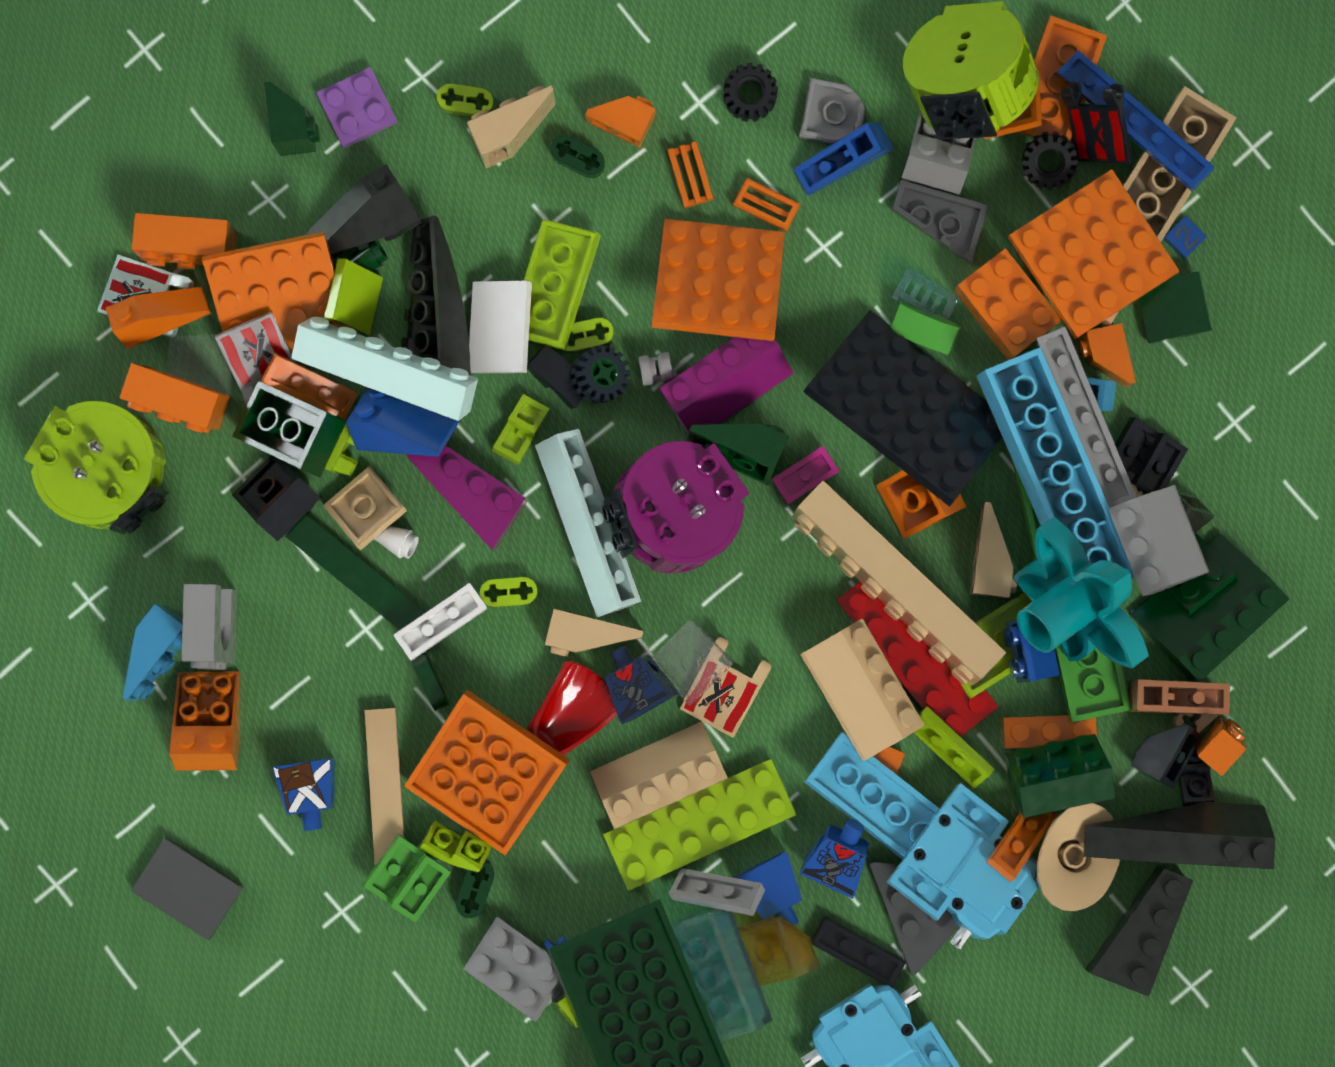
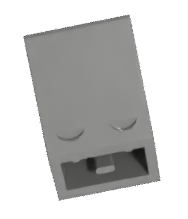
(937, 162)

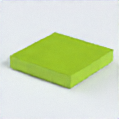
(353, 297)

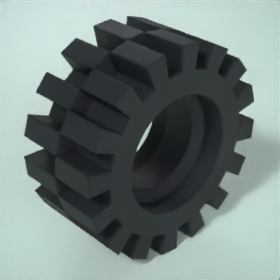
(750, 74)
(1045, 142)

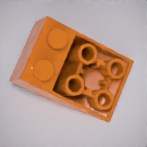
(206, 721)

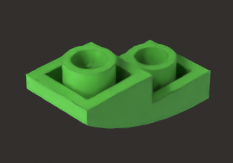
(925, 329)

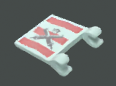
(137, 278)

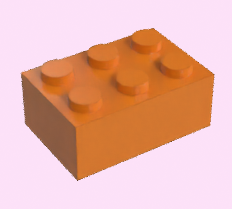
(180, 239)
(1007, 304)
(174, 398)

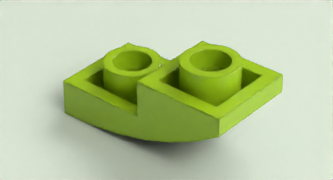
(461, 851)

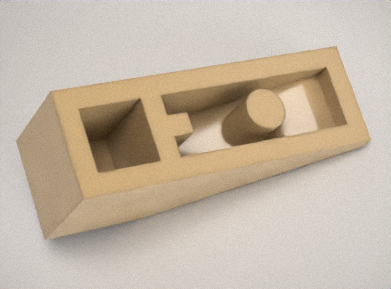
(992, 564)
(581, 633)

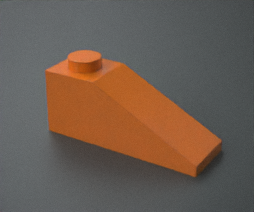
(155, 314)

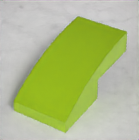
(520, 429)

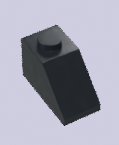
(1166, 754)

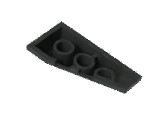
(367, 213)

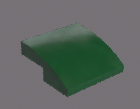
(1175, 309)

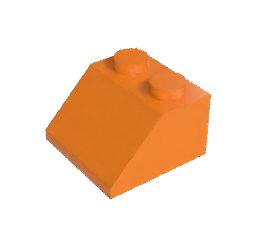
(913, 505)

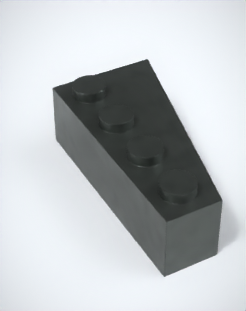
(1143, 933)

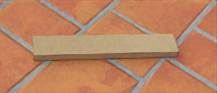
(384, 778)

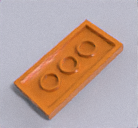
(1057, 46)

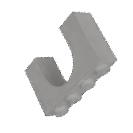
(209, 626)

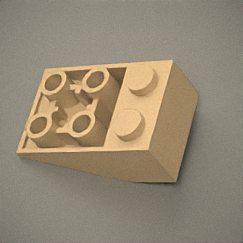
(505, 130)

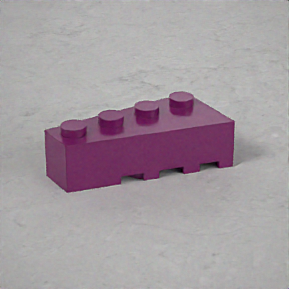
(473, 493)

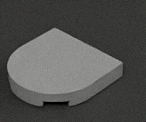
(830, 112)

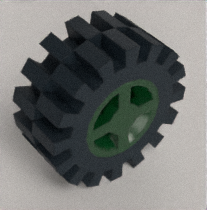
(609, 369)

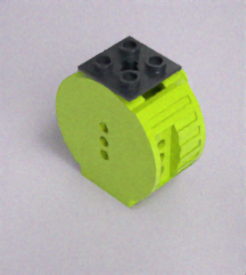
(971, 70)

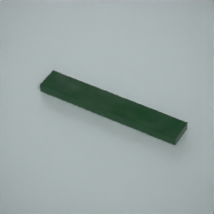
(354, 573)

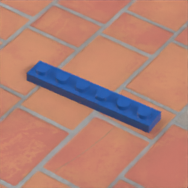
(1141, 124)

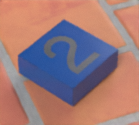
(1184, 237)

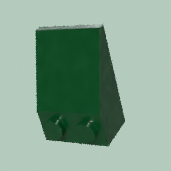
(747, 447)

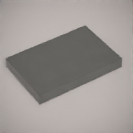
(187, 889)

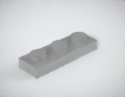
(717, 891)

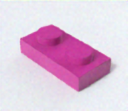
(805, 475)

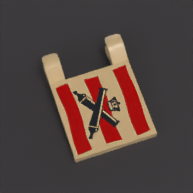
(729, 697)

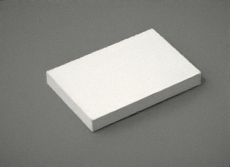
(500, 326)

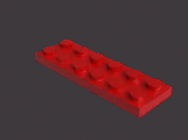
(917, 670)

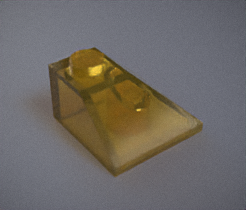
(778, 950)

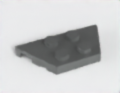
(915, 930)

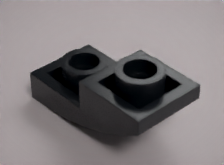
(555, 372)
(1196, 781)

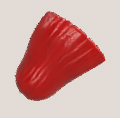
(573, 708)

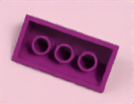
(726, 381)

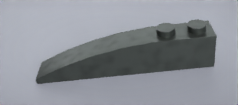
(436, 306)
(1188, 835)

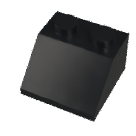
(276, 497)

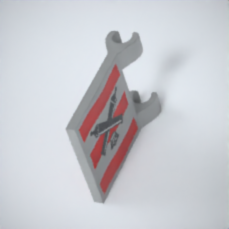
(250, 349)

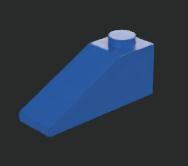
(844, 157)

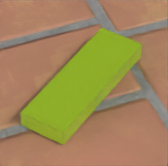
(953, 749)

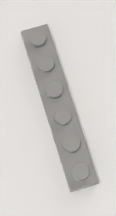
(1086, 416)

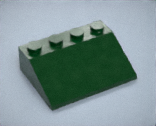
(1220, 625)

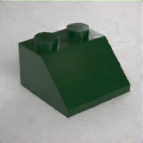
(289, 123)

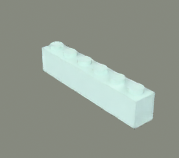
(384, 368)
(580, 508)

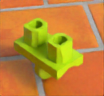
(339, 461)

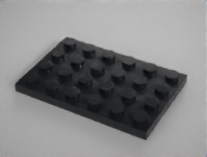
(907, 407)

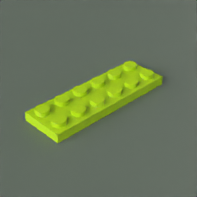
(699, 824)

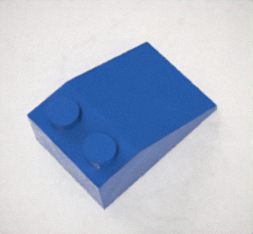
(398, 426)

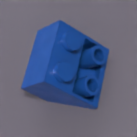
(1026, 661)

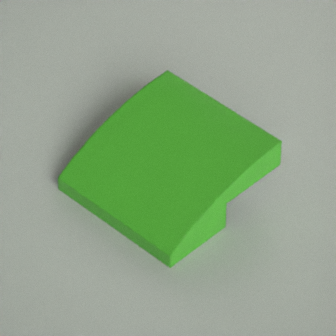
(406, 878)

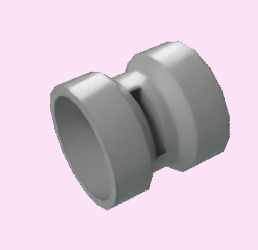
(648, 368)

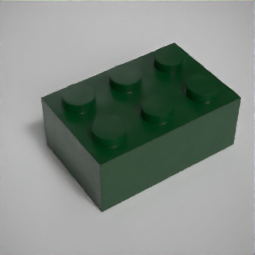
(289, 429)
(1060, 775)

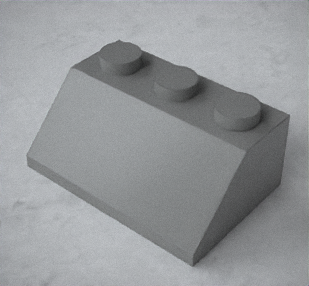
(1158, 540)

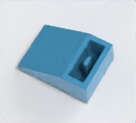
(153, 647)

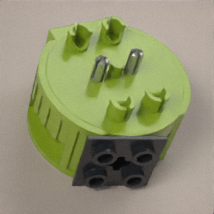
(98, 466)

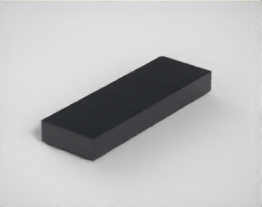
(858, 952)

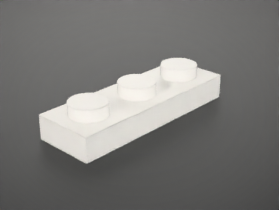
(440, 622)

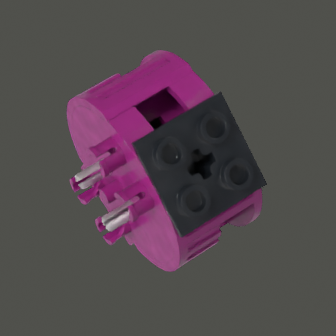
(676, 507)

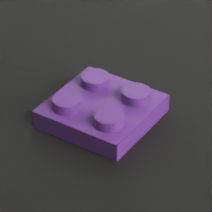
(357, 107)

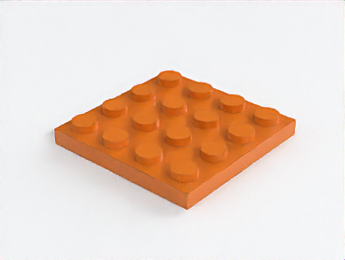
(1093, 254)
(278, 276)
(718, 280)
(486, 772)

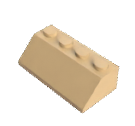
(862, 690)
(658, 775)

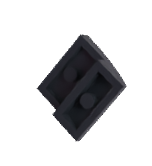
(1148, 455)

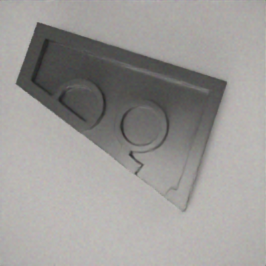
(942, 216)

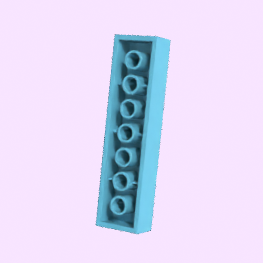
(1050, 453)

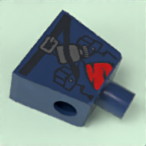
(637, 685)

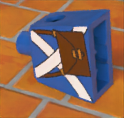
(307, 789)

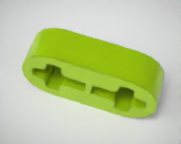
(465, 93)
(590, 342)
(508, 584)

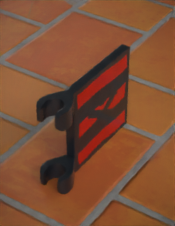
(1098, 129)

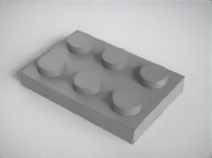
(514, 969)

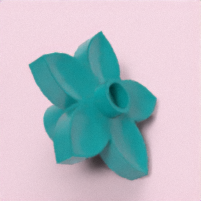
(1077, 601)

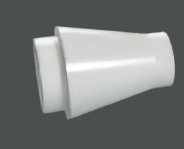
(398, 541)

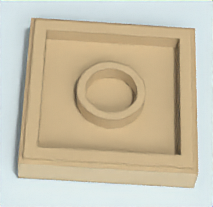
(364, 508)

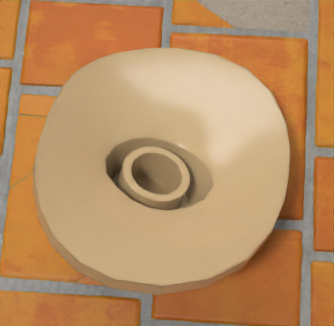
(1063, 872)

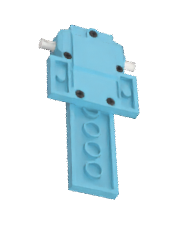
(939, 847)
(877, 1031)

